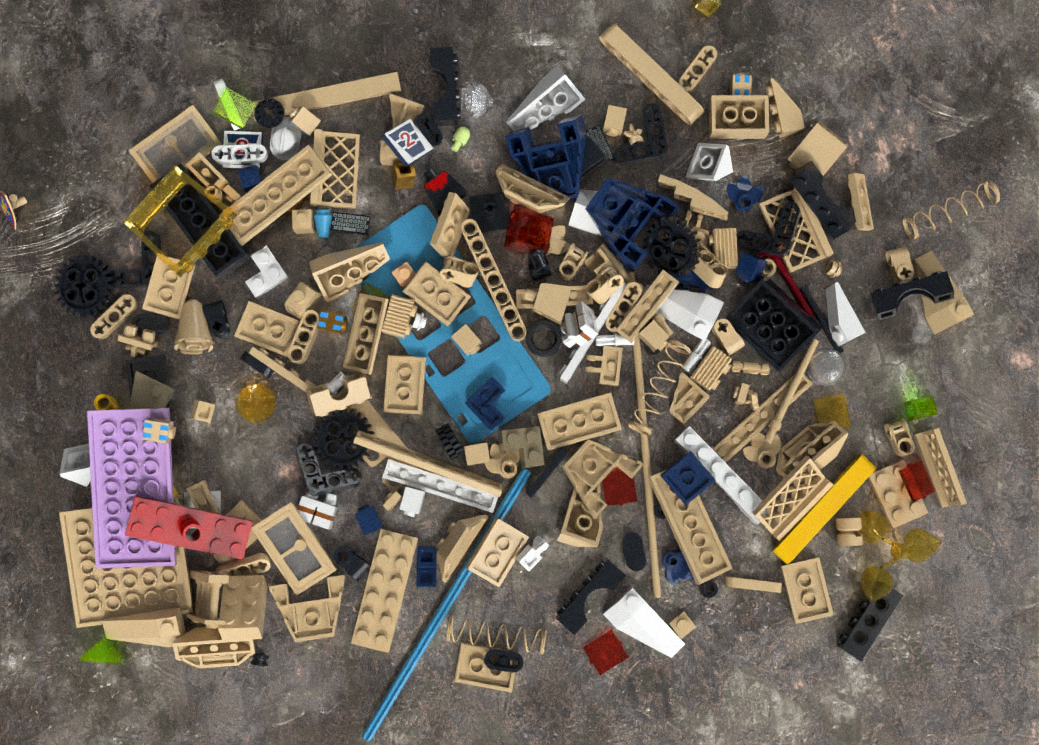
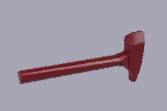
(790, 281)

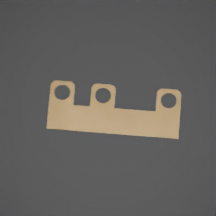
(381, 431)

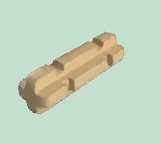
(750, 368)

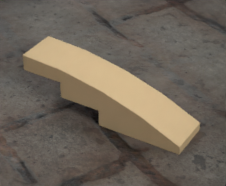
(699, 201)

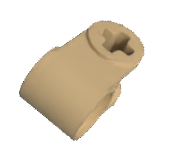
(573, 259)
(900, 262)
(461, 272)
(603, 286)
(729, 339)
(898, 436)

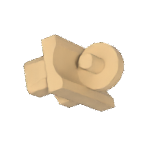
(137, 343)

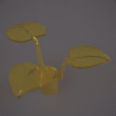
(917, 548)

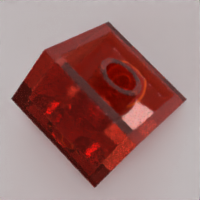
(528, 231)

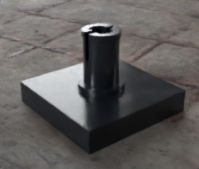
(490, 212)

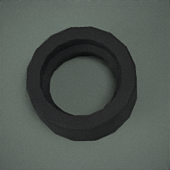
(545, 324)

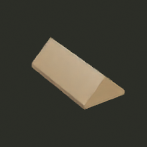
(365, 333)

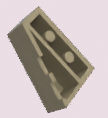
(149, 393)

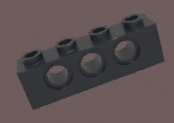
(869, 632)

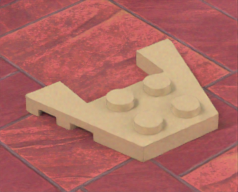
(589, 468)
(311, 618)

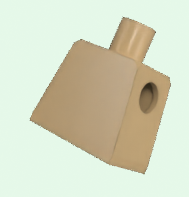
(302, 299)
(550, 300)

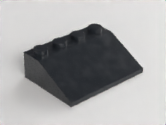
(773, 323)

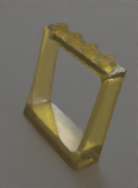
(158, 199)

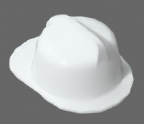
(285, 140)

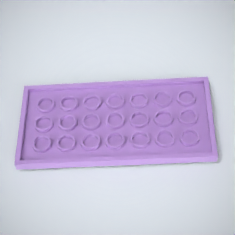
(119, 470)

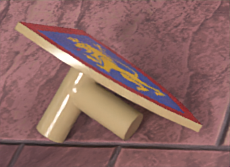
(8, 205)

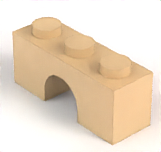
(354, 391)

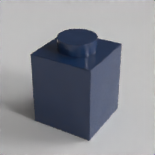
(250, 177)
(750, 267)
(368, 519)

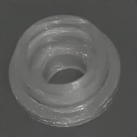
(925, 329)

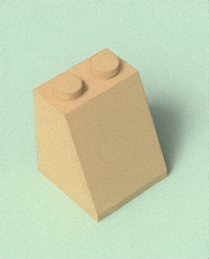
(819, 146)

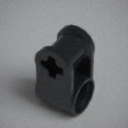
(538, 265)
(216, 316)
(354, 565)

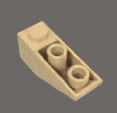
(786, 113)

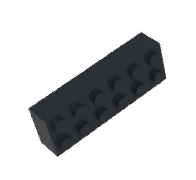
(194, 217)

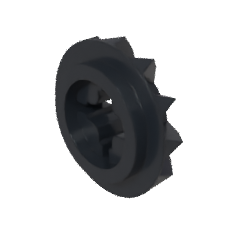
(268, 121)

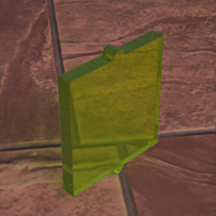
(234, 108)

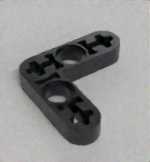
(649, 145)
(773, 241)
(143, 272)
(317, 477)

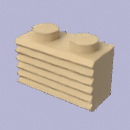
(724, 246)
(399, 316)
(711, 368)

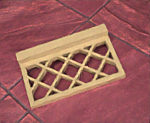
(319, 148)
(812, 226)
(939, 468)
(798, 504)

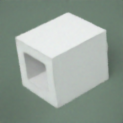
(412, 501)

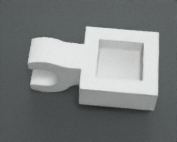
(531, 555)

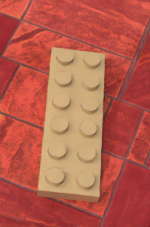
(277, 194)
(693, 532)
(384, 590)

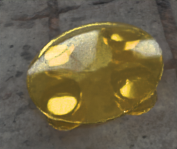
(256, 403)

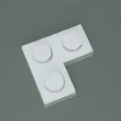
(270, 274)

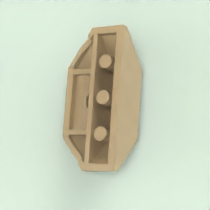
(528, 192)
(817, 441)
(457, 543)
(206, 649)

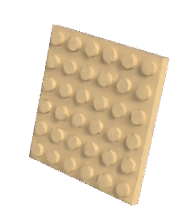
(122, 590)

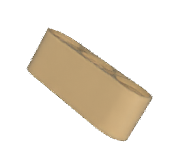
(710, 268)
(296, 343)

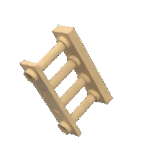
(207, 597)

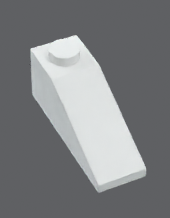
(841, 317)

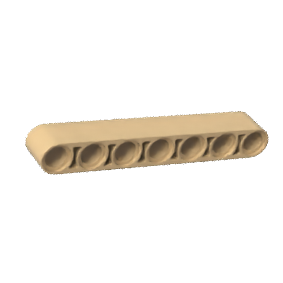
(651, 74)
(490, 271)

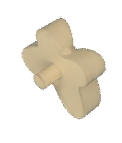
(752, 400)

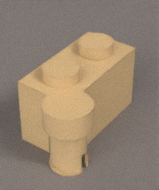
(208, 175)

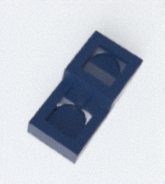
(426, 567)

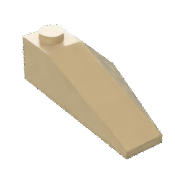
(341, 270)
(946, 313)
(578, 525)
(148, 628)

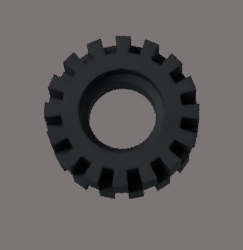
(449, 441)

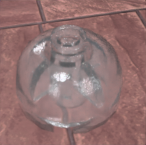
(475, 100)
(826, 367)

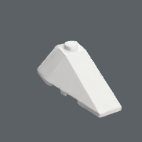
(549, 98)
(691, 311)
(641, 622)

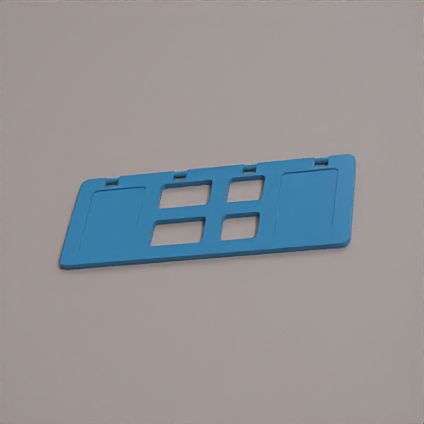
(505, 360)

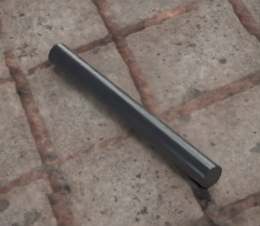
(819, 316)

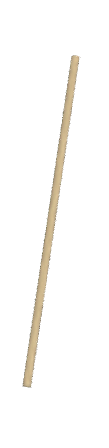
(646, 467)

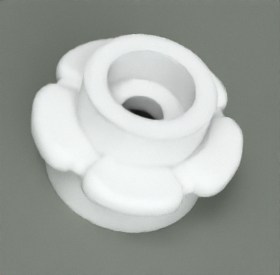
(419, 321)

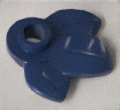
(744, 191)
(678, 569)

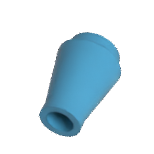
(323, 222)

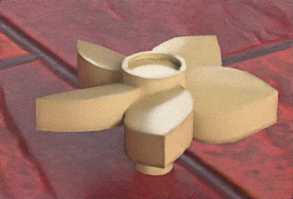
(634, 135)

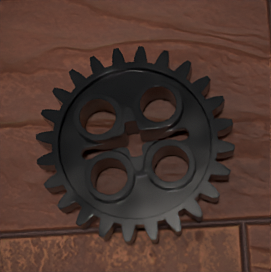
(672, 246)
(68, 286)
(342, 456)

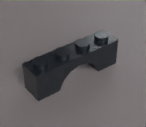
(443, 64)
(809, 185)
(935, 287)
(573, 614)

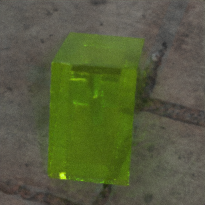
(920, 408)
(104, 652)

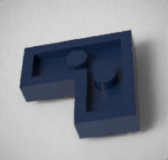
(482, 403)

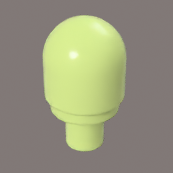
(460, 138)

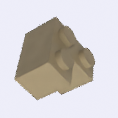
(527, 442)

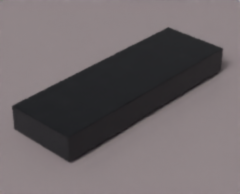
(546, 473)

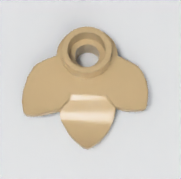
(557, 244)
(760, 448)
(502, 459)

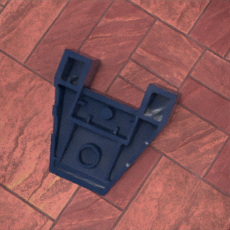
(554, 162)
(621, 214)

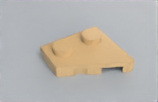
(404, 109)
(687, 399)

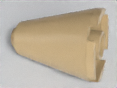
(193, 330)

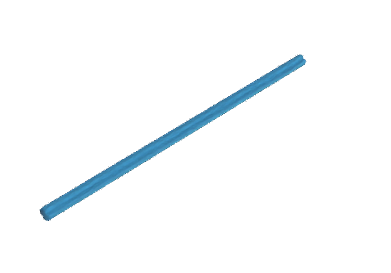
(439, 615)

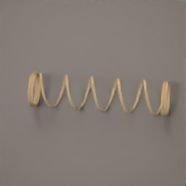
(912, 222)
(647, 430)
(450, 633)

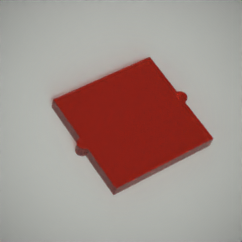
(916, 481)
(619, 488)
(605, 652)

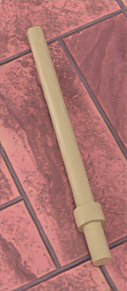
(658, 318)
(775, 424)

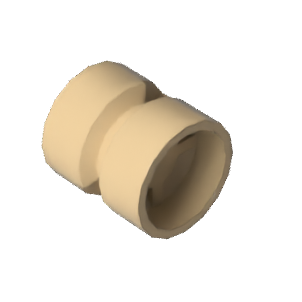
(849, 531)

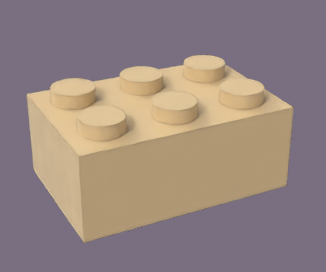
(738, 116)
(243, 607)

